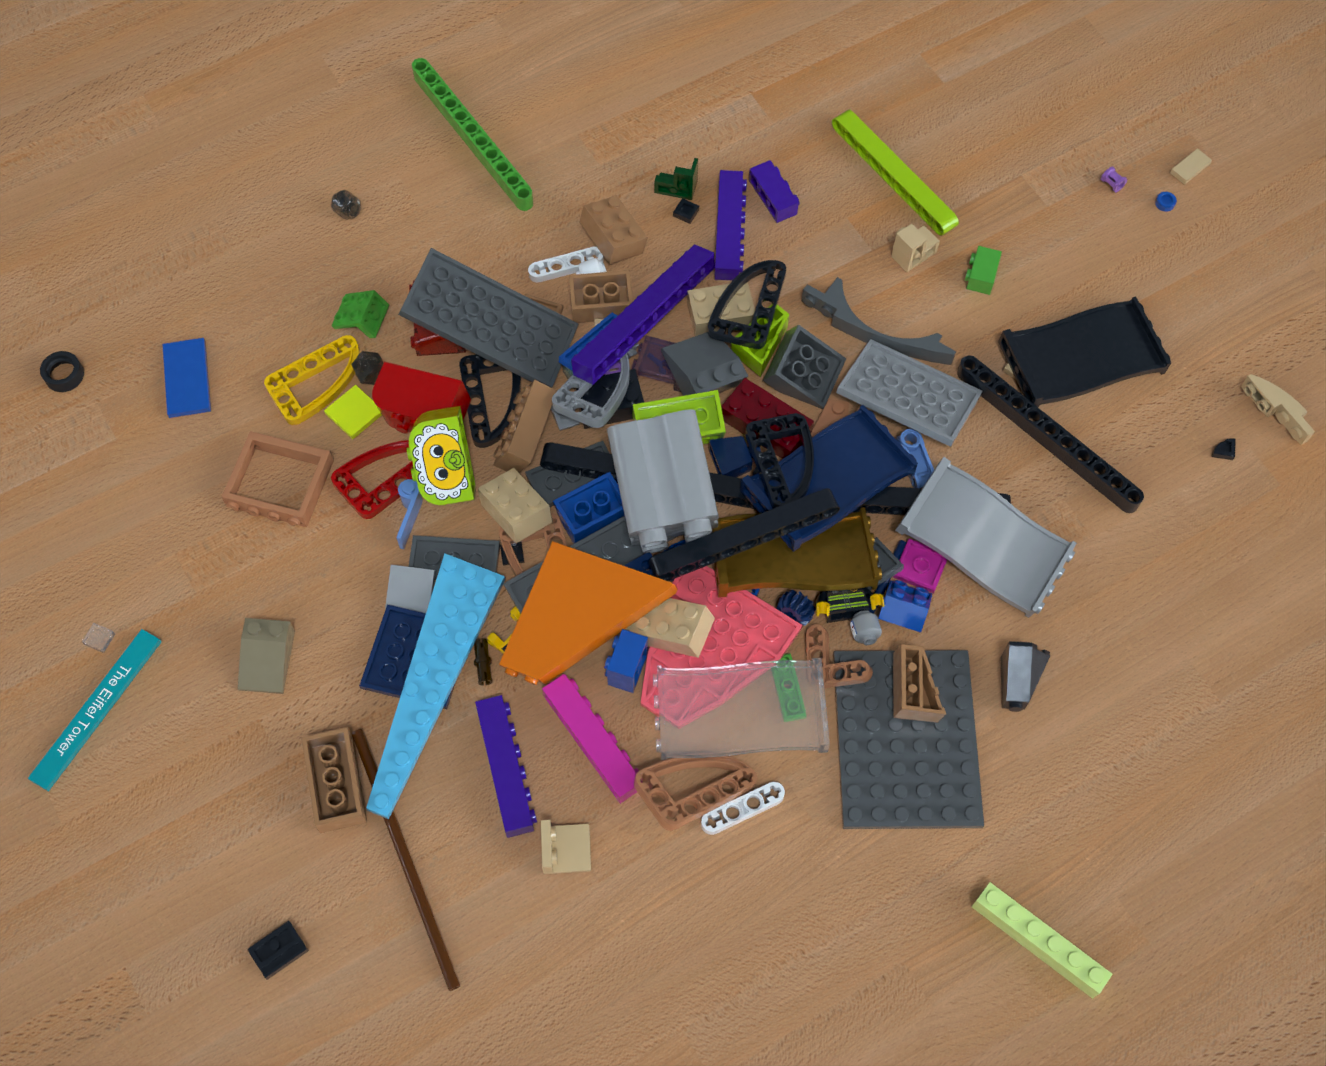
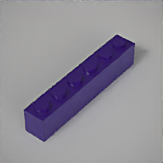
(729, 225)
(504, 766)

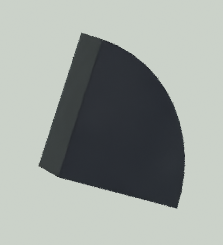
(1225, 449)

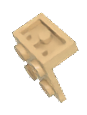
(565, 848)

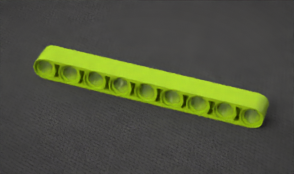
(895, 172)

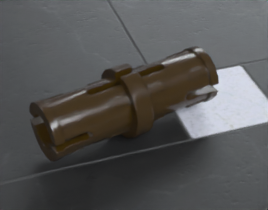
(482, 662)

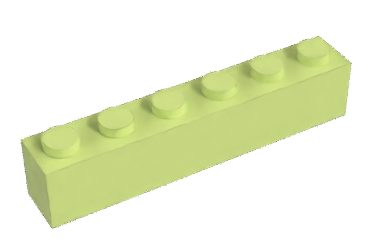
(1042, 940)

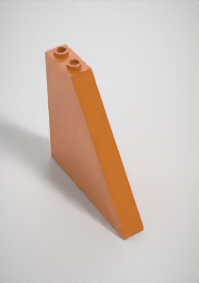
(575, 610)

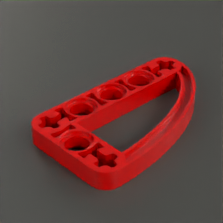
(365, 498)

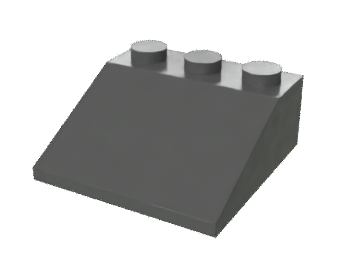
(704, 365)
(804, 367)

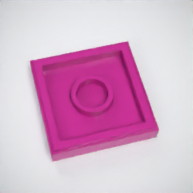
(921, 566)

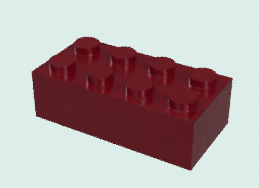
(754, 403)

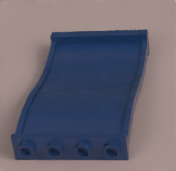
(850, 458)

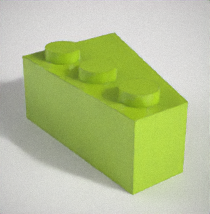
(759, 358)

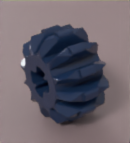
(797, 607)

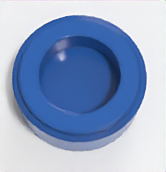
(1165, 201)

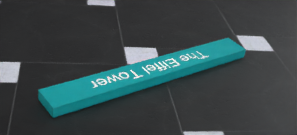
(94, 710)

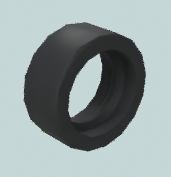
(56, 359)

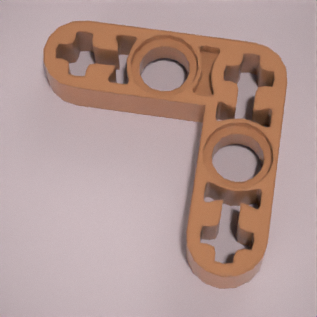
(830, 669)

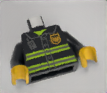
(846, 603)

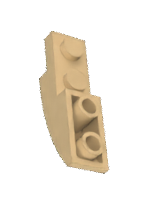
(1274, 400)

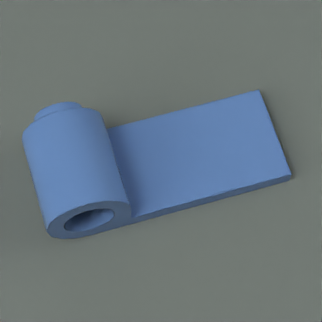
(412, 501)

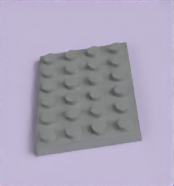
(909, 392)

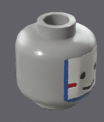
(865, 627)

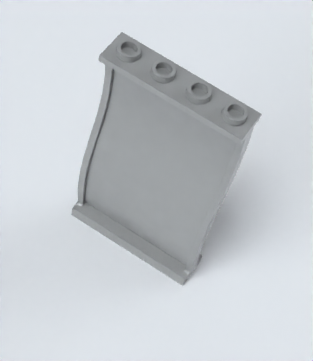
(987, 538)

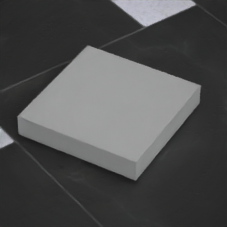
(410, 587)

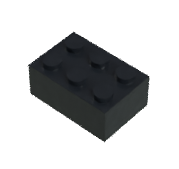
(603, 389)

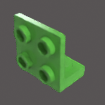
(363, 311)

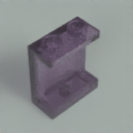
(652, 362)

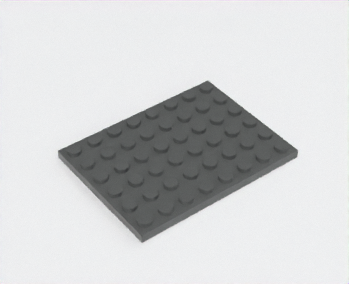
(907, 769)

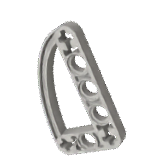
(592, 414)

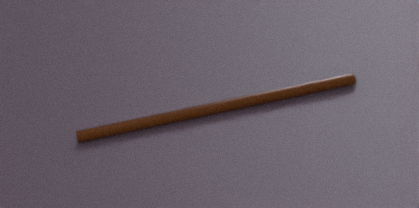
(410, 871)

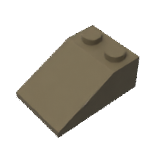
(265, 655)

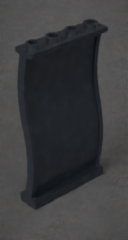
(1084, 352)

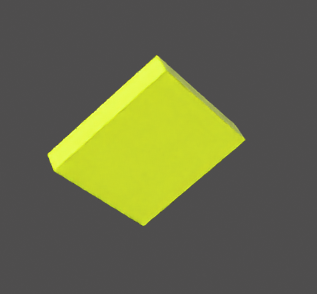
(353, 412)

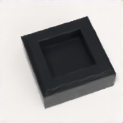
(686, 211)
(518, 550)

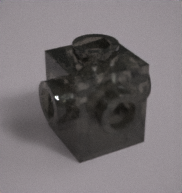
(367, 367)

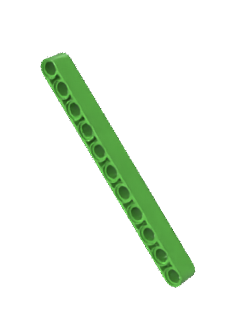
(473, 134)

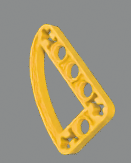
(299, 365)

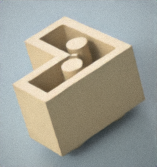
(913, 246)

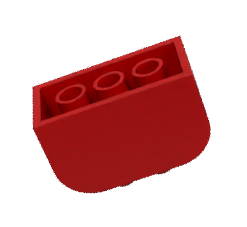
(408, 392)

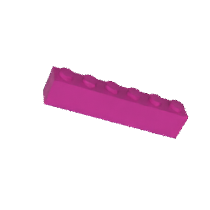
(591, 736)

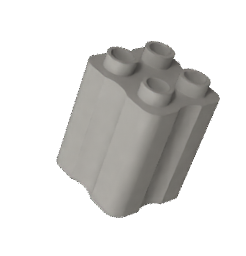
(663, 479)

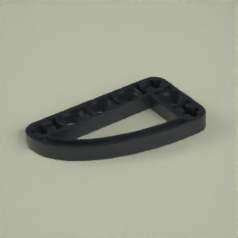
(749, 332)
(478, 368)
(764, 437)

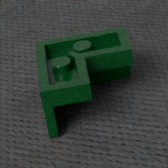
(680, 184)

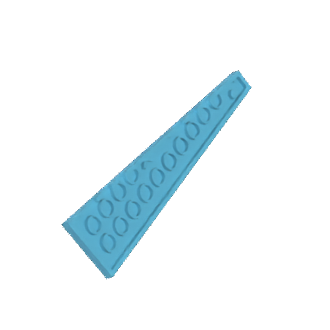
(449, 630)

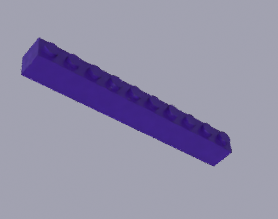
(642, 314)

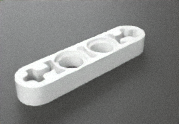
(564, 261)
(741, 805)

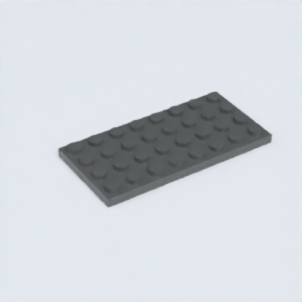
(488, 318)

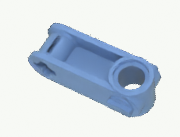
(918, 450)

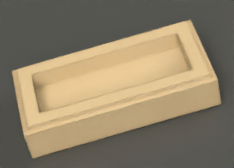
(1191, 166)

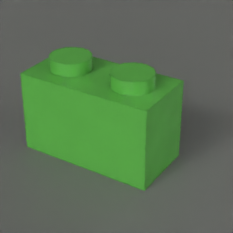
(984, 270)

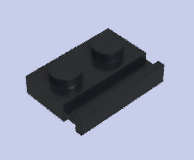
(277, 950)

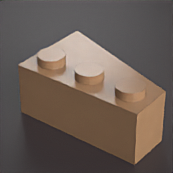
(913, 686)

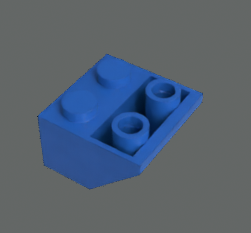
(905, 605)

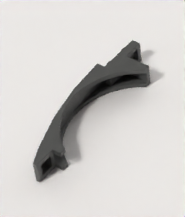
(834, 305)

